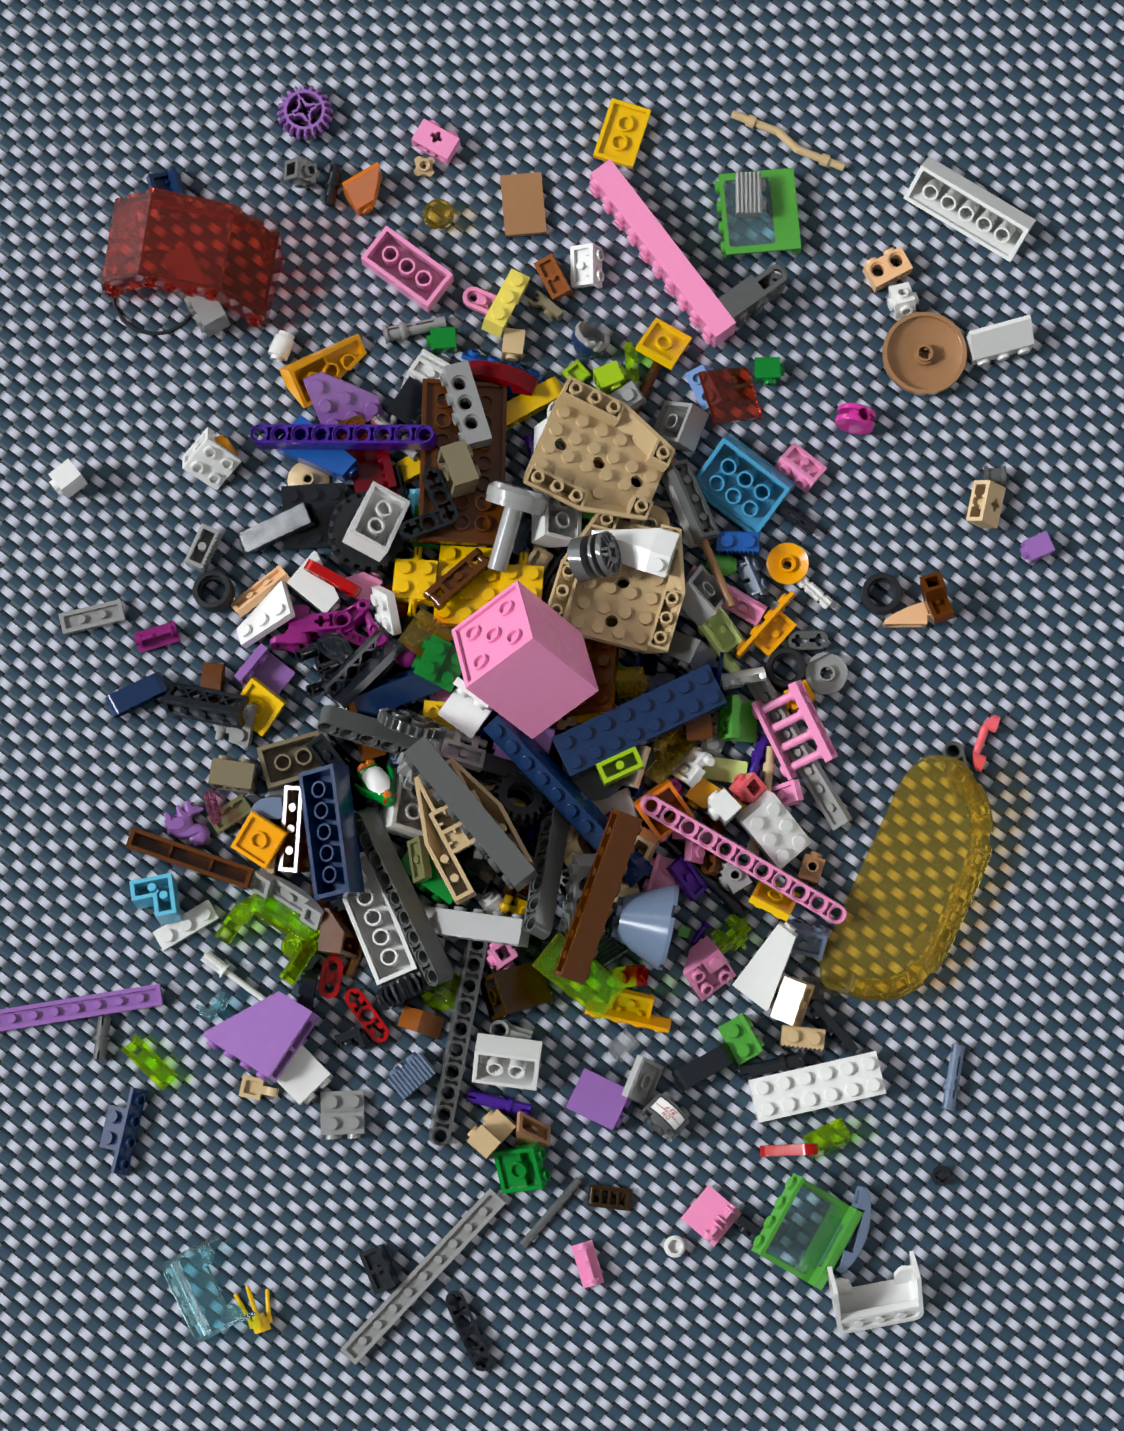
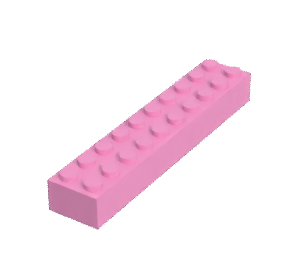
(662, 254)

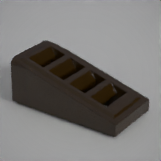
(591, 1197)

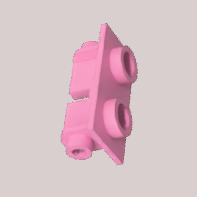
(587, 1264)

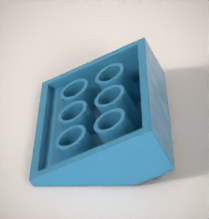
(743, 484)

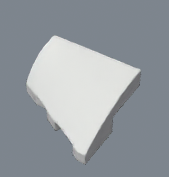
(742, 677)

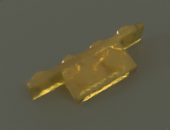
(669, 753)

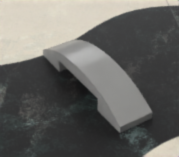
(288, 894)

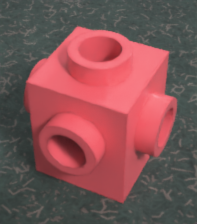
(747, 787)

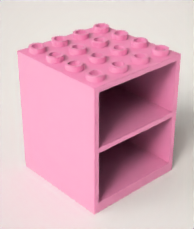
(524, 660)

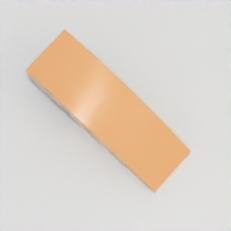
(909, 617)

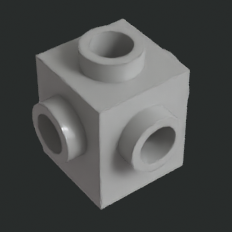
(734, 885)

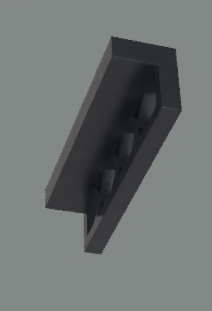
(369, 670)
(202, 708)
(329, 751)

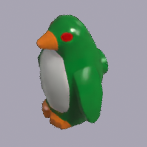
(377, 783)

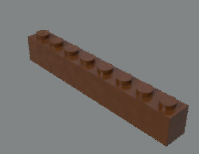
(598, 896)

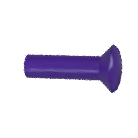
(700, 932)

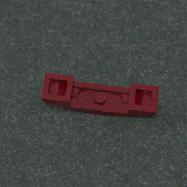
(504, 374)

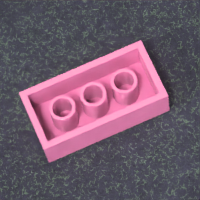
(407, 269)

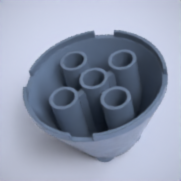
(646, 923)

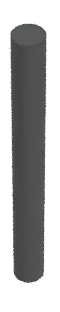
(550, 1213)

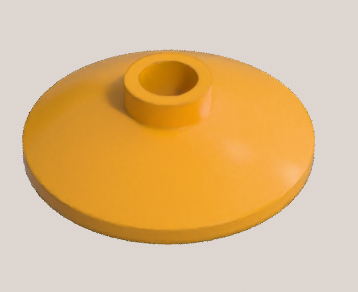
(787, 553)

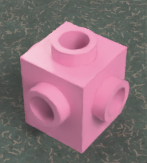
(507, 953)

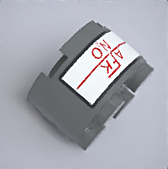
(665, 1116)

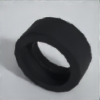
(881, 577)
(206, 578)
(780, 684)

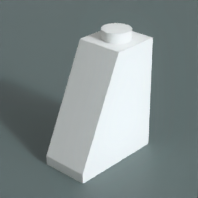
(314, 590)

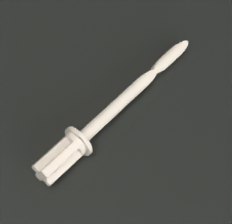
(222, 968)

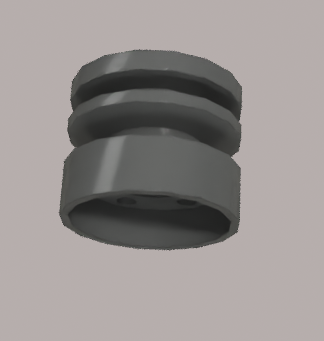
(594, 556)

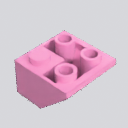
(707, 968)

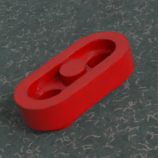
(331, 977)

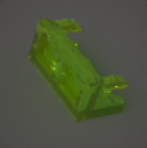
(828, 1137)

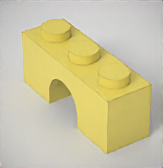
(505, 302)

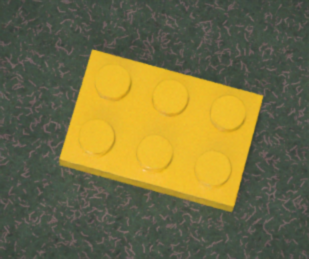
(622, 133)

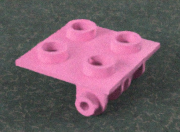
(711, 1215)

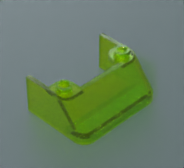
(299, 940)

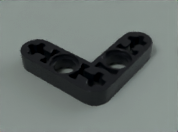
(437, 514)

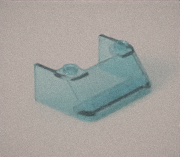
(199, 1293)

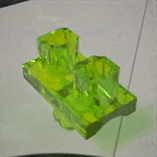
(734, 937)

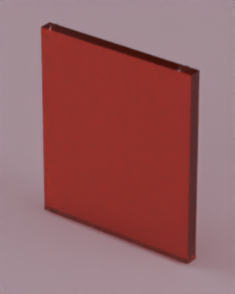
(730, 395)

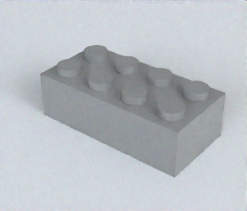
(209, 314)

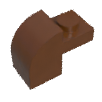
(935, 597)

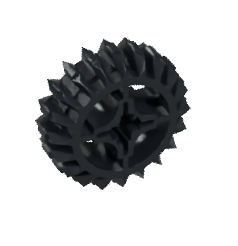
(402, 990)

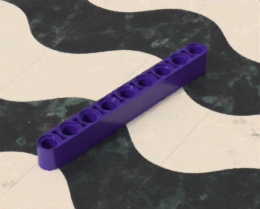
(352, 441)

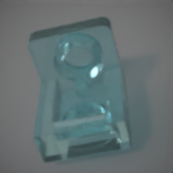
(219, 1003)

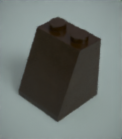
(514, 991)

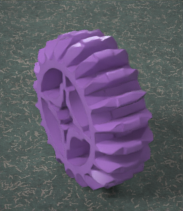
(312, 109)

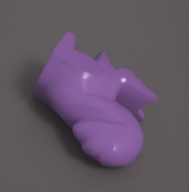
(182, 824)

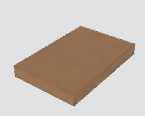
(523, 204)

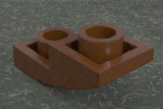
(213, 677)

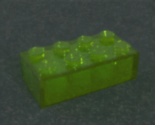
(598, 991)

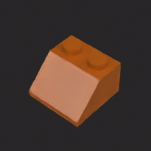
(670, 795)

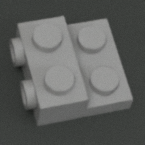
(342, 1114)

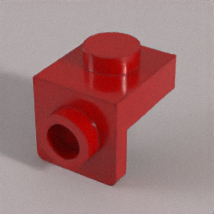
(632, 975)

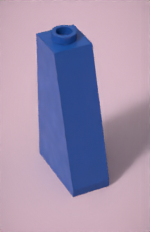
(329, 461)

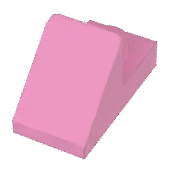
(789, 792)

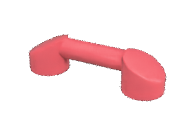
(989, 725)

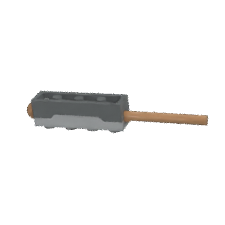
(694, 516)

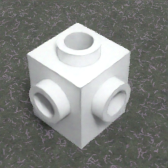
(902, 304)

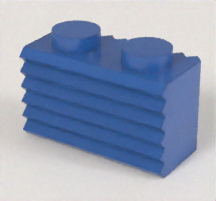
(738, 543)

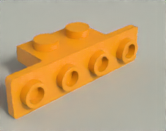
(772, 631)
(636, 1010)

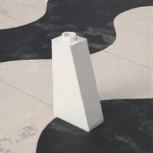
(764, 971)

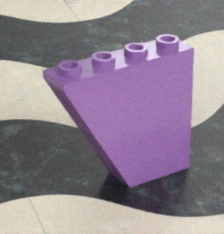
(264, 1035)

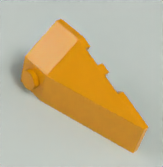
(332, 360)

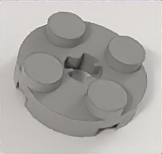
(830, 662)

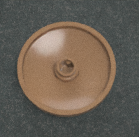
(924, 353)

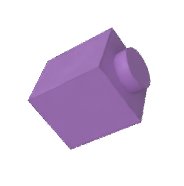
(1037, 547)

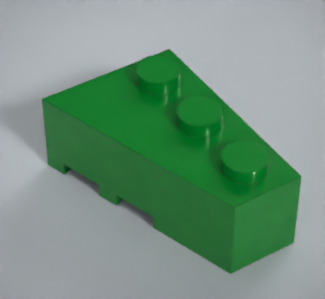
(434, 885)

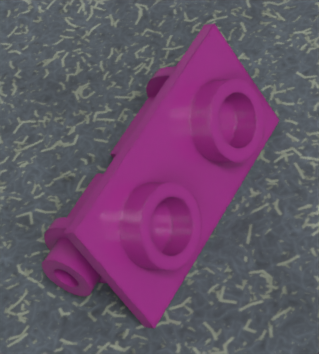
(156, 637)

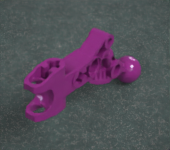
(310, 627)

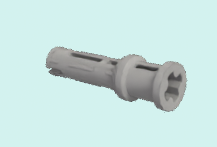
(404, 330)

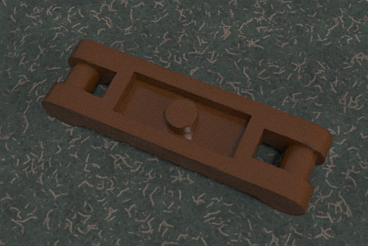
(457, 578)

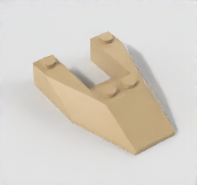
(445, 838)

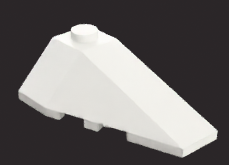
(646, 549)

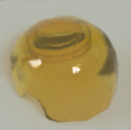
(438, 214)

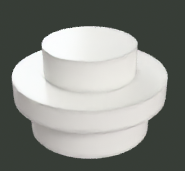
(674, 1246)

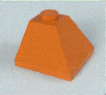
(363, 189)

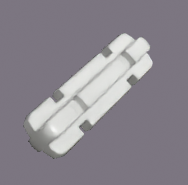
(815, 592)

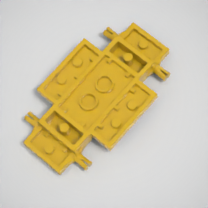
(416, 575)

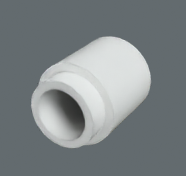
(281, 346)

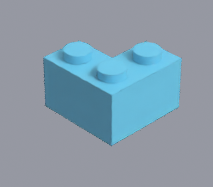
(159, 892)

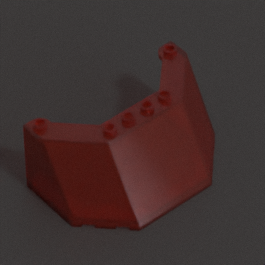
(193, 250)

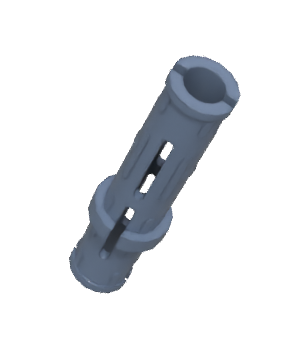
(952, 1087)

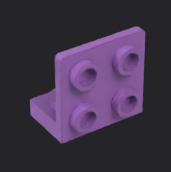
(266, 669)

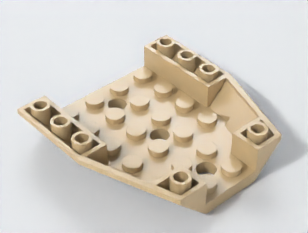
(603, 430)
(644, 609)

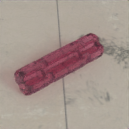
(212, 806)

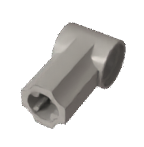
(512, 1030)

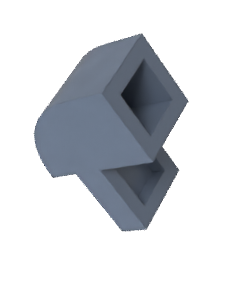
(270, 807)

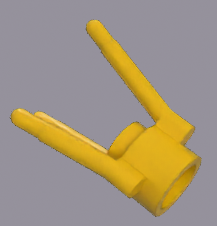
(259, 1322)

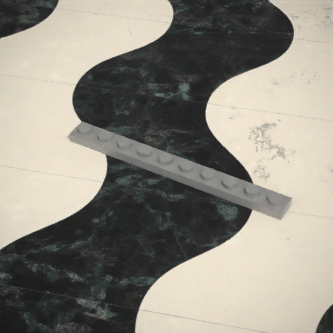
(422, 1276)

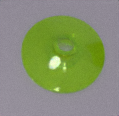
(442, 1000)

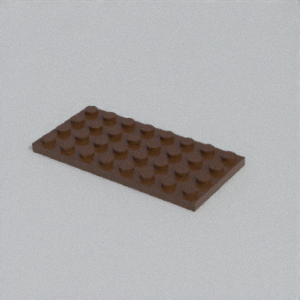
(477, 518)

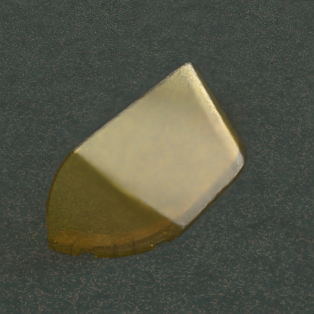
(912, 884)

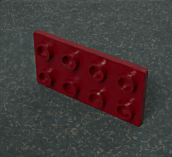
(374, 466)

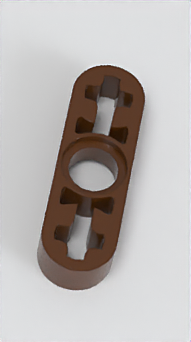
(708, 859)

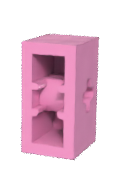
(443, 150)

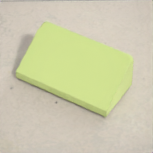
(725, 769)

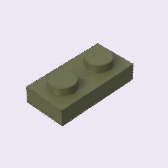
(419, 860)

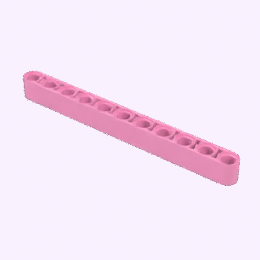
(752, 864)

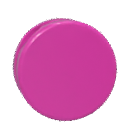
(855, 418)

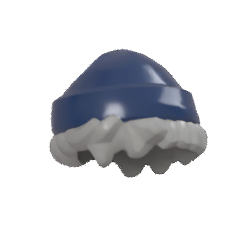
(589, 340)

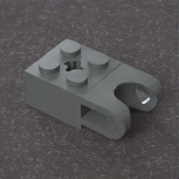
(754, 293)

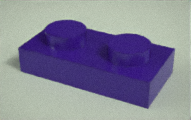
(687, 878)

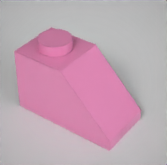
(365, 582)

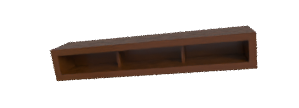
(190, 858)

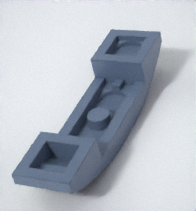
(862, 1202)

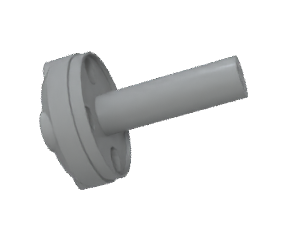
(515, 502)

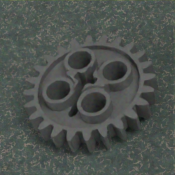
(412, 724)

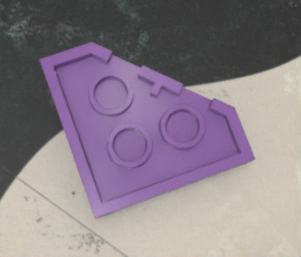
(339, 400)

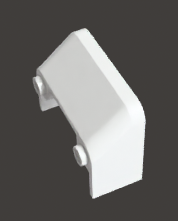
(879, 1302)

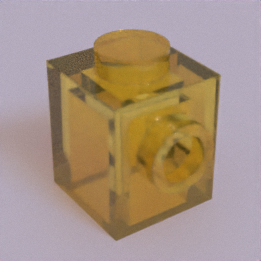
(631, 681)

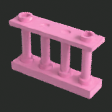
(815, 729)

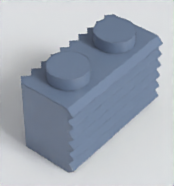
(411, 1075)

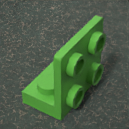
(737, 721)
(741, 1039)

